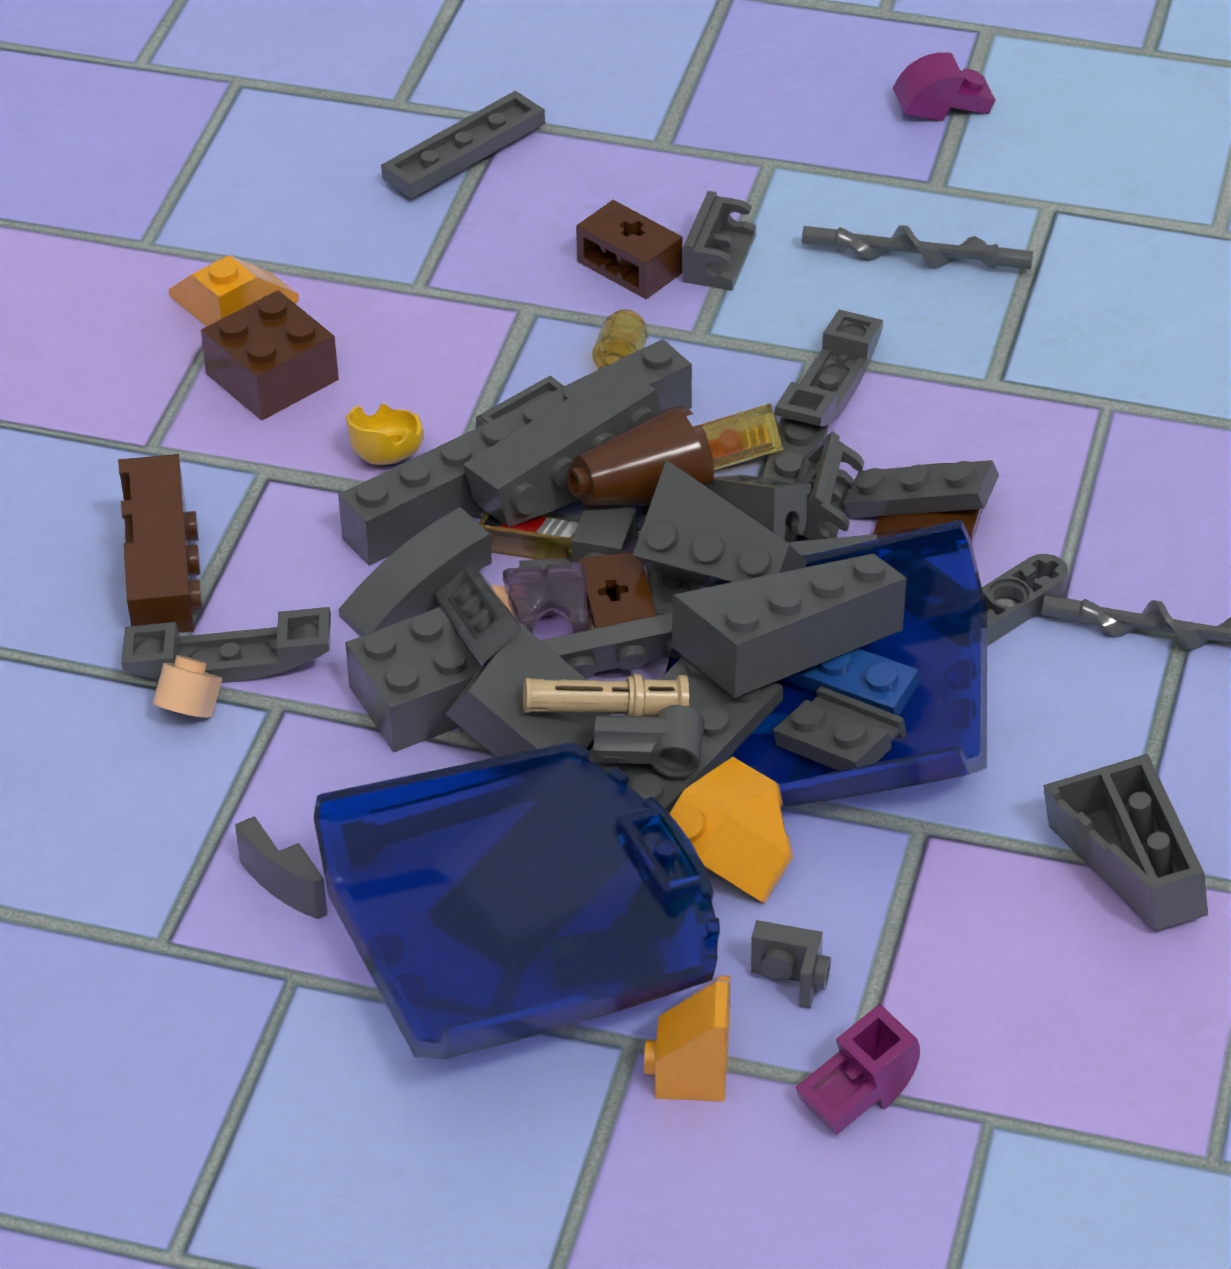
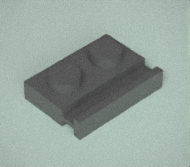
(839, 731)

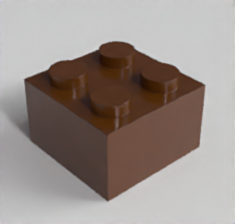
(270, 355)

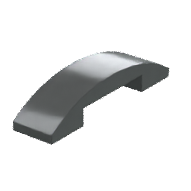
(835, 371)
(233, 654)

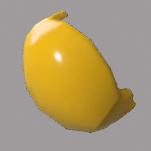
(384, 436)

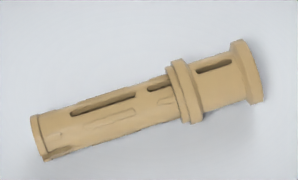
(627, 697)

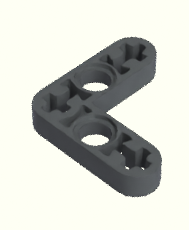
(1018, 584)

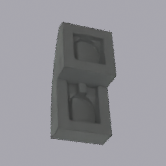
(283, 873)

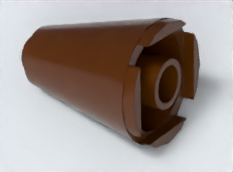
(630, 464)

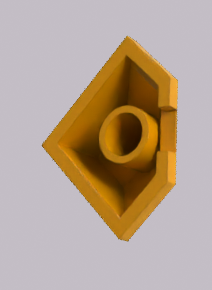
(226, 288)
(737, 826)
(692, 1045)

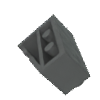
(705, 538)
(1131, 839)

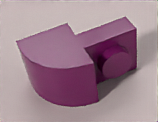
(936, 83)
(870, 1068)

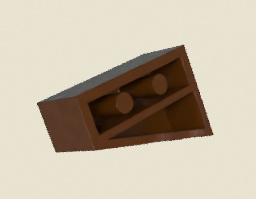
(158, 543)

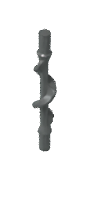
(903, 240)
(1121, 622)

